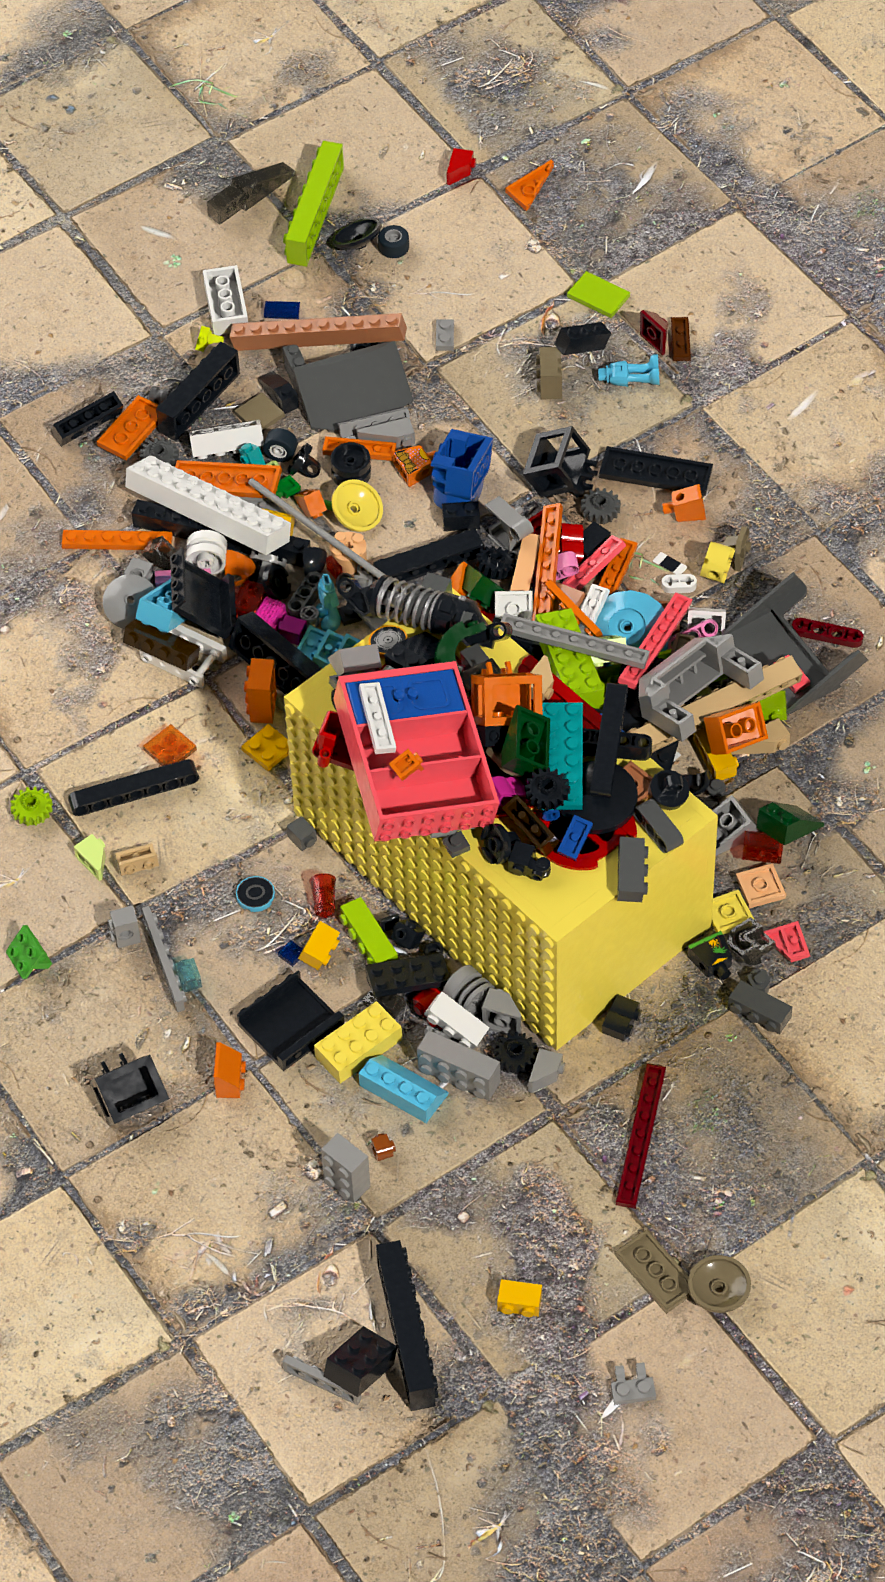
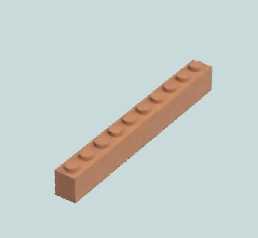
(318, 331)

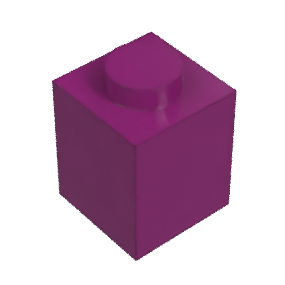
(292, 629)

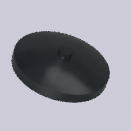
(606, 813)

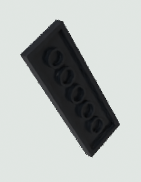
(654, 470)

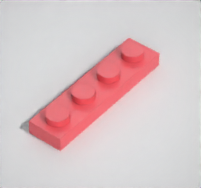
(595, 562)

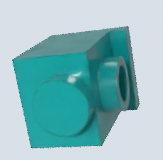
(251, 454)

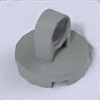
(267, 560)

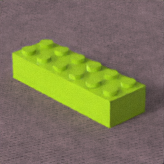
(570, 666)

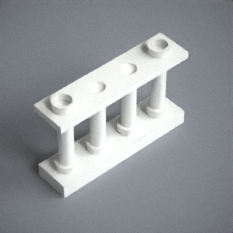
(207, 646)

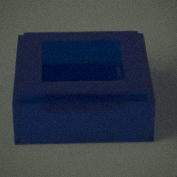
(290, 953)

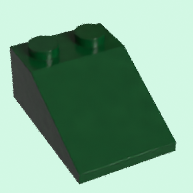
(526, 743)
(786, 822)

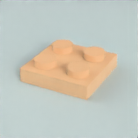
(760, 886)

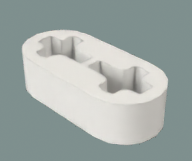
(679, 583)

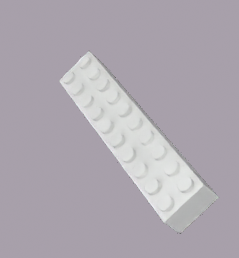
(208, 505)

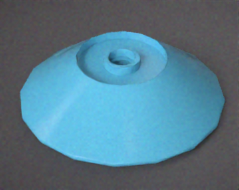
(632, 610)

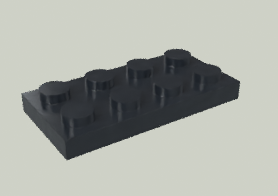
(407, 975)

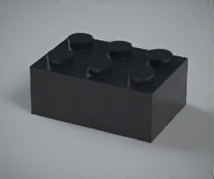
(360, 1361)

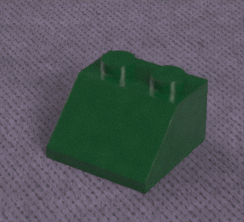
(480, 588)

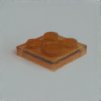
(169, 746)

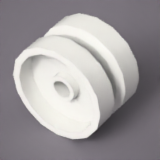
(207, 550)

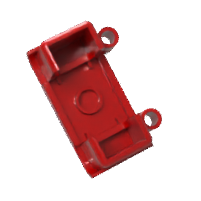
(331, 744)

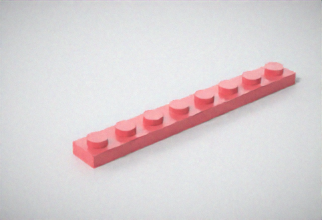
(657, 638)

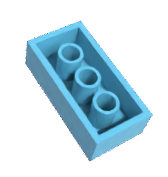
(156, 609)

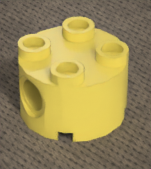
(717, 562)

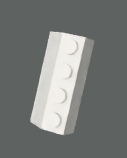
(225, 438)

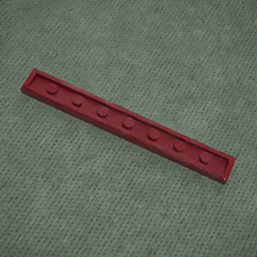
(640, 1136)

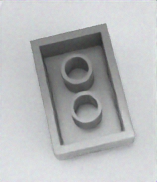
(345, 1168)

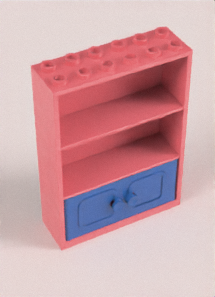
(456, 781)

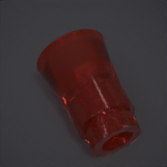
(323, 894)

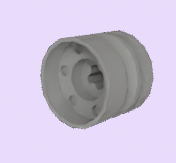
(468, 989)

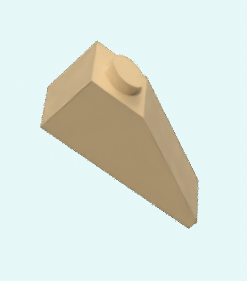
(777, 740)

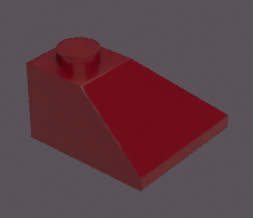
(654, 330)

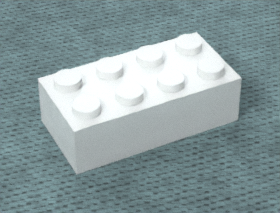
(224, 298)

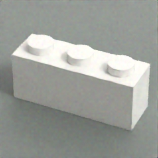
(456, 1021)

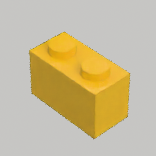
(319, 945)
(519, 1298)

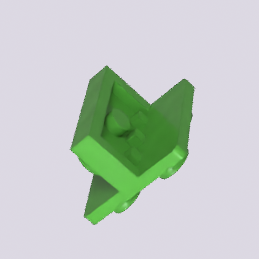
(27, 953)

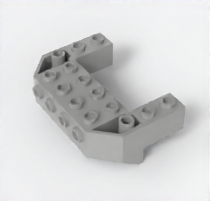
(687, 674)

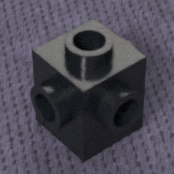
(407, 934)

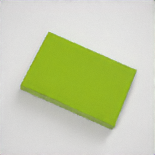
(598, 294)

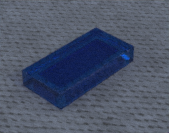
(281, 310)

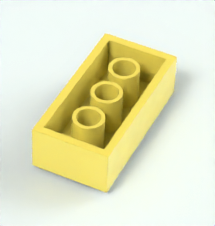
(357, 1041)

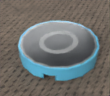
(255, 893)

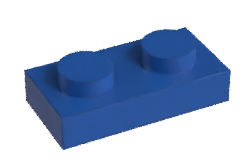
(575, 837)

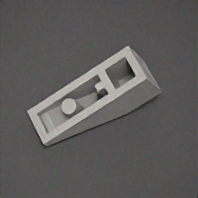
(395, 431)

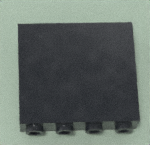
(203, 596)
(289, 1021)

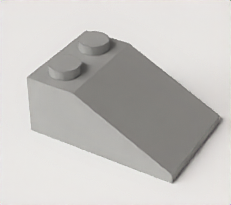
(732, 824)

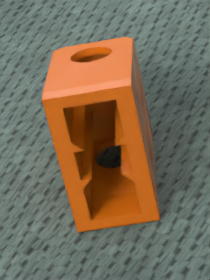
(686, 504)

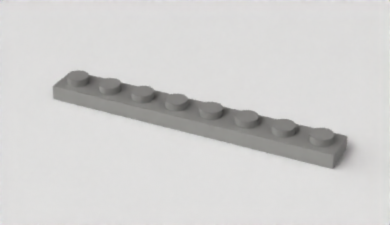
(577, 641)

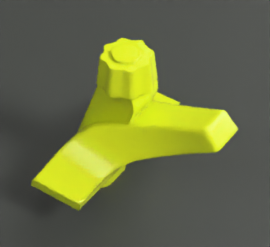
(206, 338)

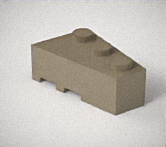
(549, 373)

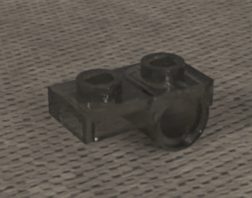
(392, 1003)

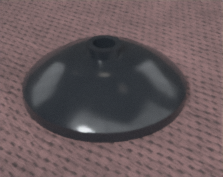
(357, 234)

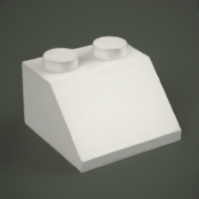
(697, 615)

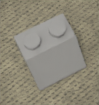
(356, 660)
(501, 1013)

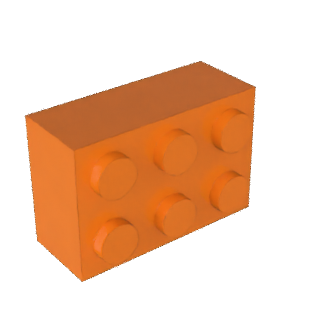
(261, 690)

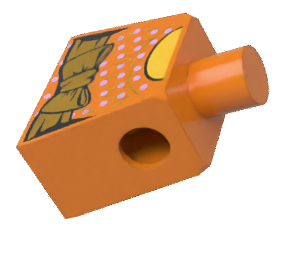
(413, 464)

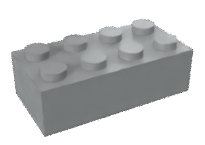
(458, 1065)

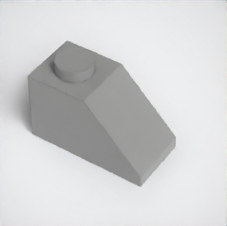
(545, 1070)

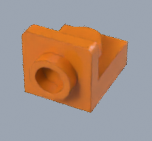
(406, 764)

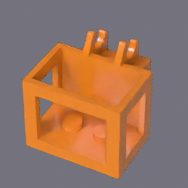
(498, 694)

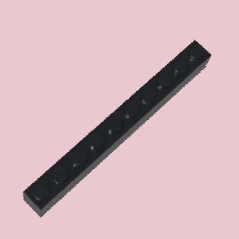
(161, 518)

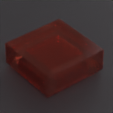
(333, 566)

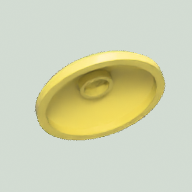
(363, 500)

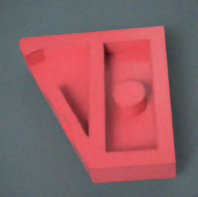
(789, 941)

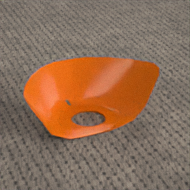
(239, 565)

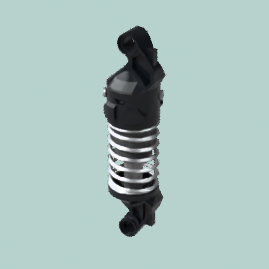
(423, 608)

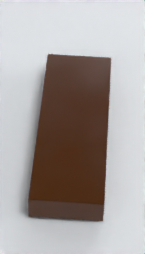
(680, 339)

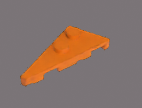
(526, 188)

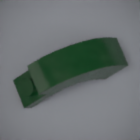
(447, 645)

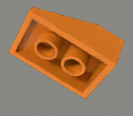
(735, 728)

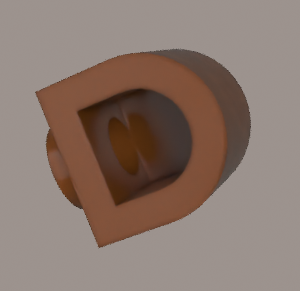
(382, 1147)

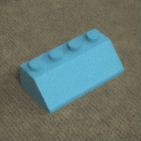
(401, 1087)

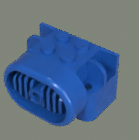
(460, 467)

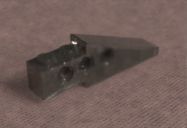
(247, 191)

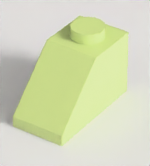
(92, 855)

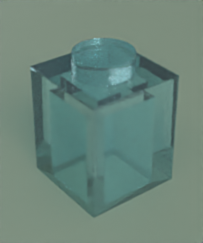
(188, 974)

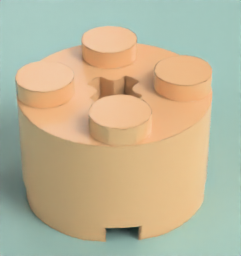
(353, 541)

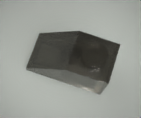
(159, 553)

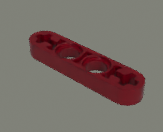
(828, 629)

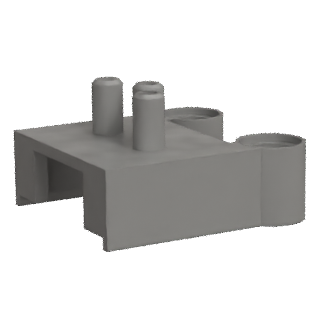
(510, 528)

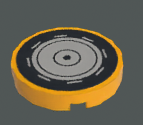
(386, 638)

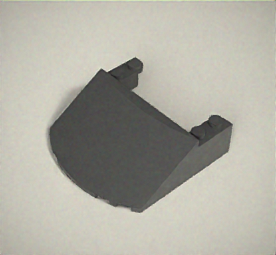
(348, 384)
(769, 636)

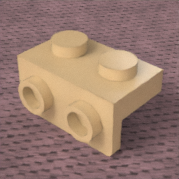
(136, 859)

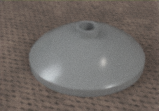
(116, 596)

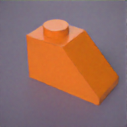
(311, 502)

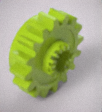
(31, 806)

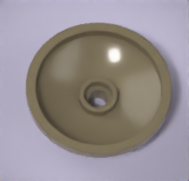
(719, 1273)

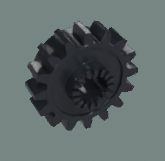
(495, 563)
(547, 789)
(525, 1050)

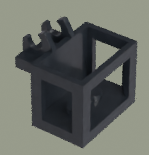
(562, 470)
(128, 1088)

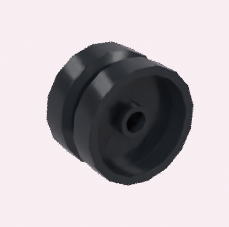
(350, 462)

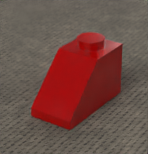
(460, 165)

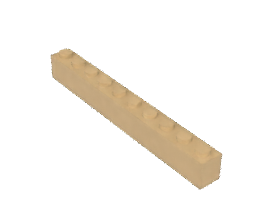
(776, 678)

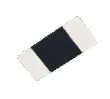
(669, 563)

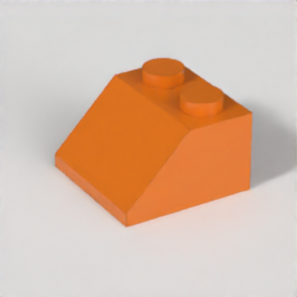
(228, 1072)

